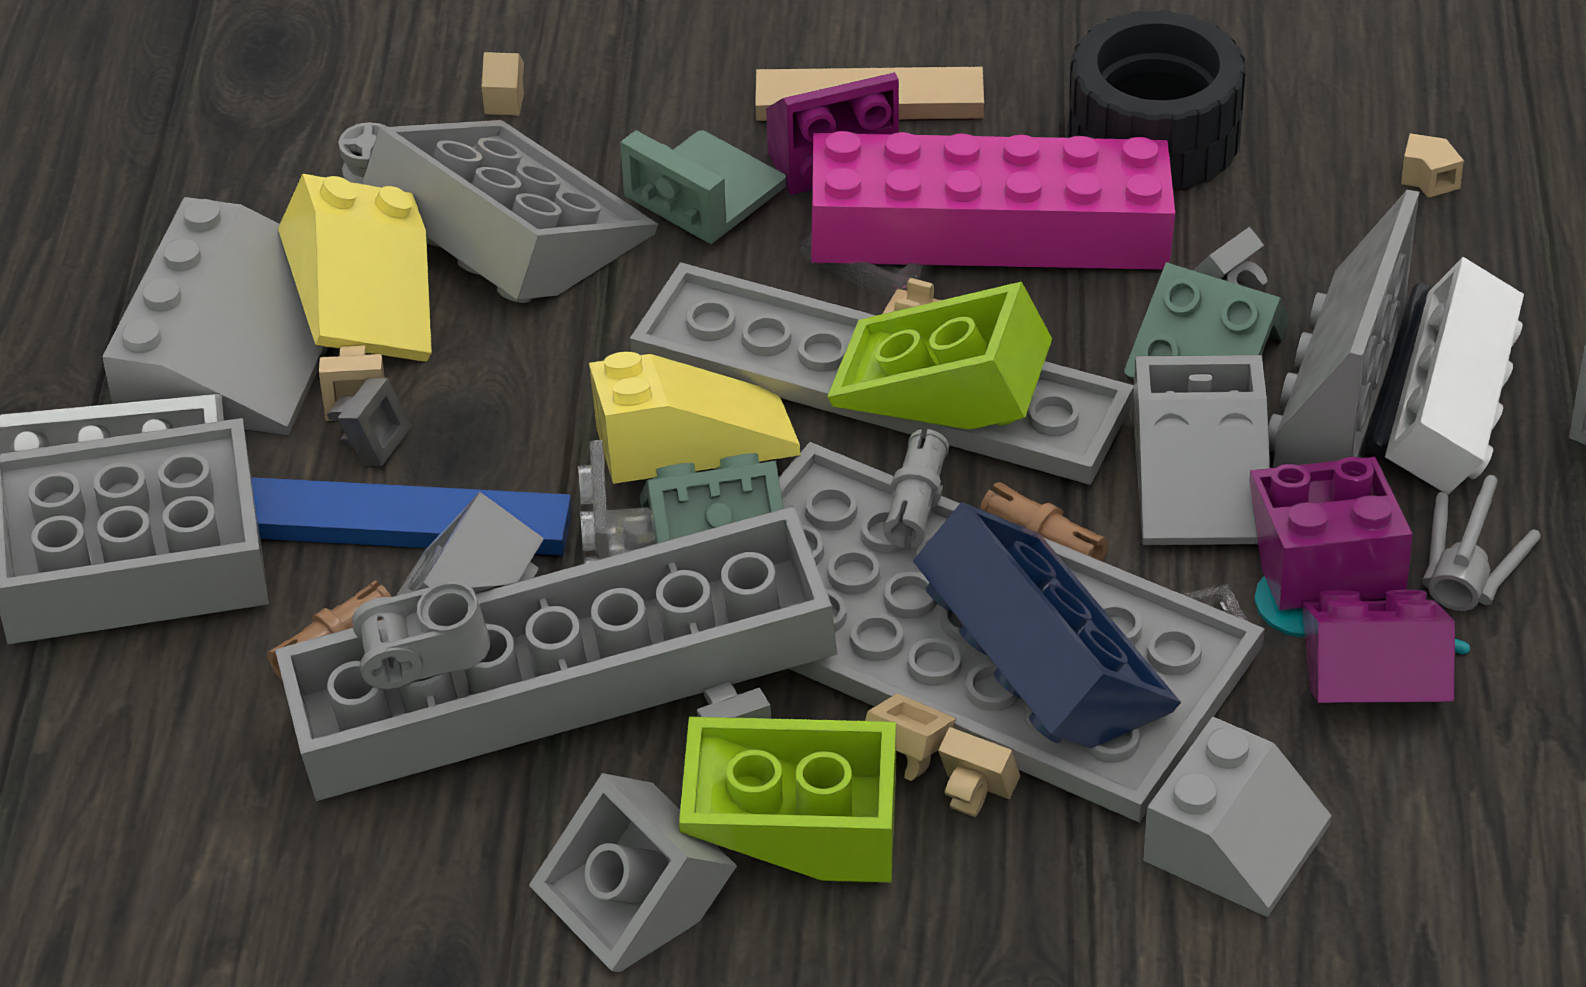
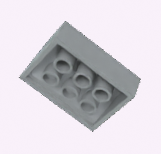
(506, 205)
(217, 320)
(1350, 347)
(128, 531)

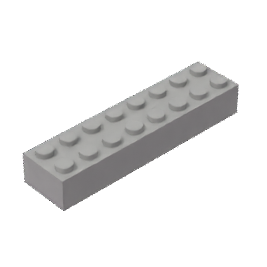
(570, 653)

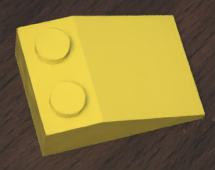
(360, 265)
(674, 413)

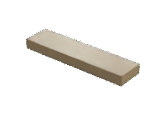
(922, 90)

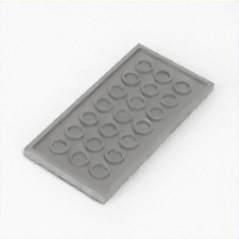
(907, 644)

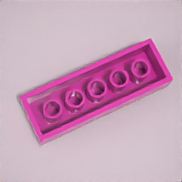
(991, 201)

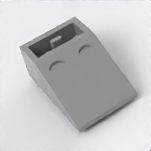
(1196, 440)

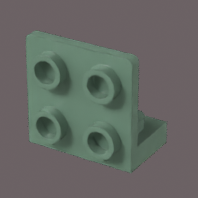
(698, 184)
(1206, 318)
(695, 502)

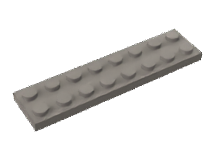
(799, 342)

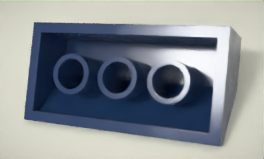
(1041, 630)

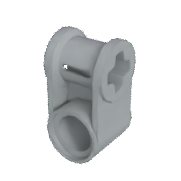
(424, 631)

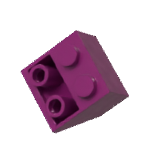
(853, 107)
(1329, 530)
(1379, 648)

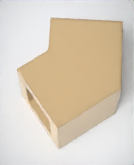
(502, 83)
(1431, 165)

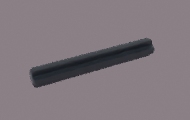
(1391, 390)

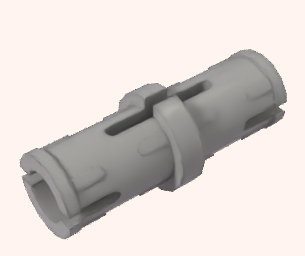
(916, 488)

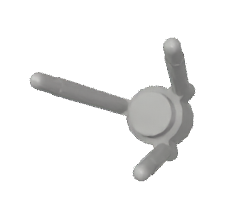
(1461, 573)

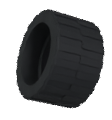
(1169, 58)

